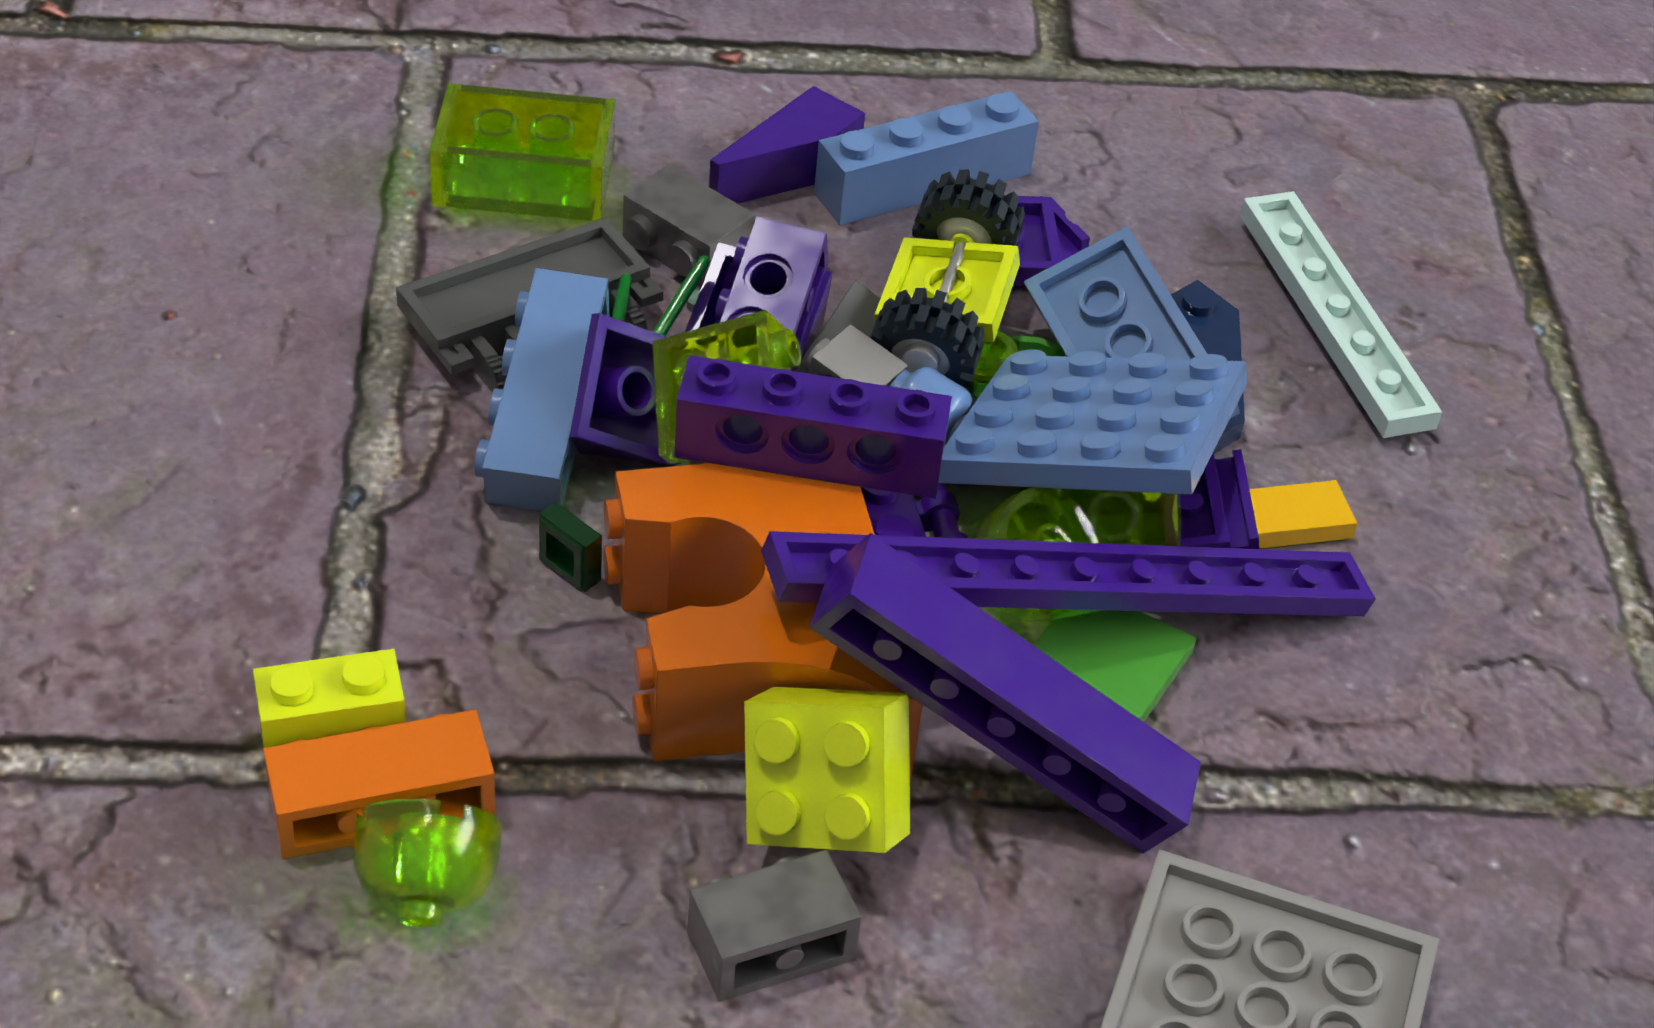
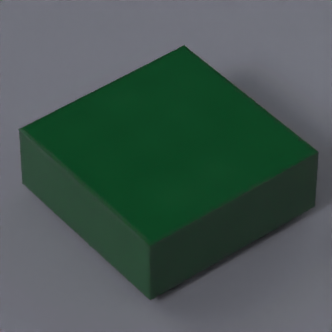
(570, 547)

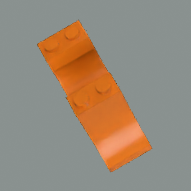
(694, 555)

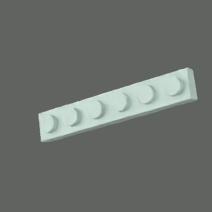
(1340, 315)

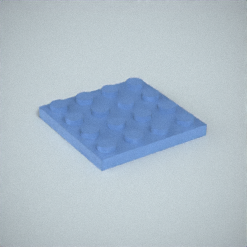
(1096, 422)

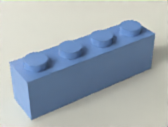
(896, 161)
(532, 416)

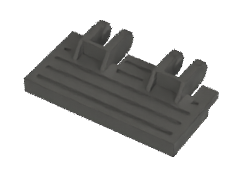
(472, 307)

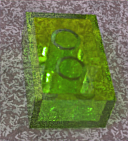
(522, 152)

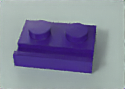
(1220, 507)

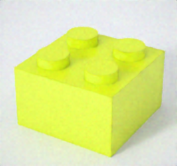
(827, 769)

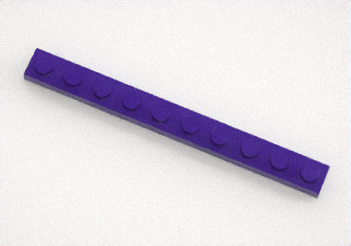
(1094, 574)

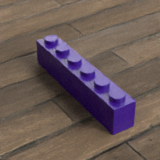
(1006, 694)

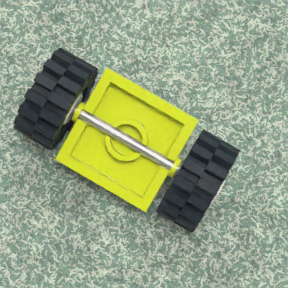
(953, 277)

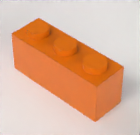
(329, 779)

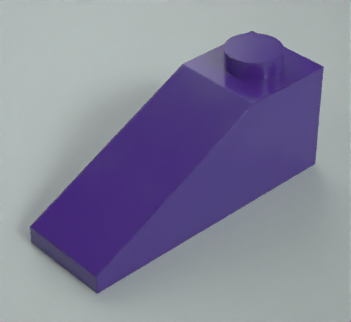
(783, 148)

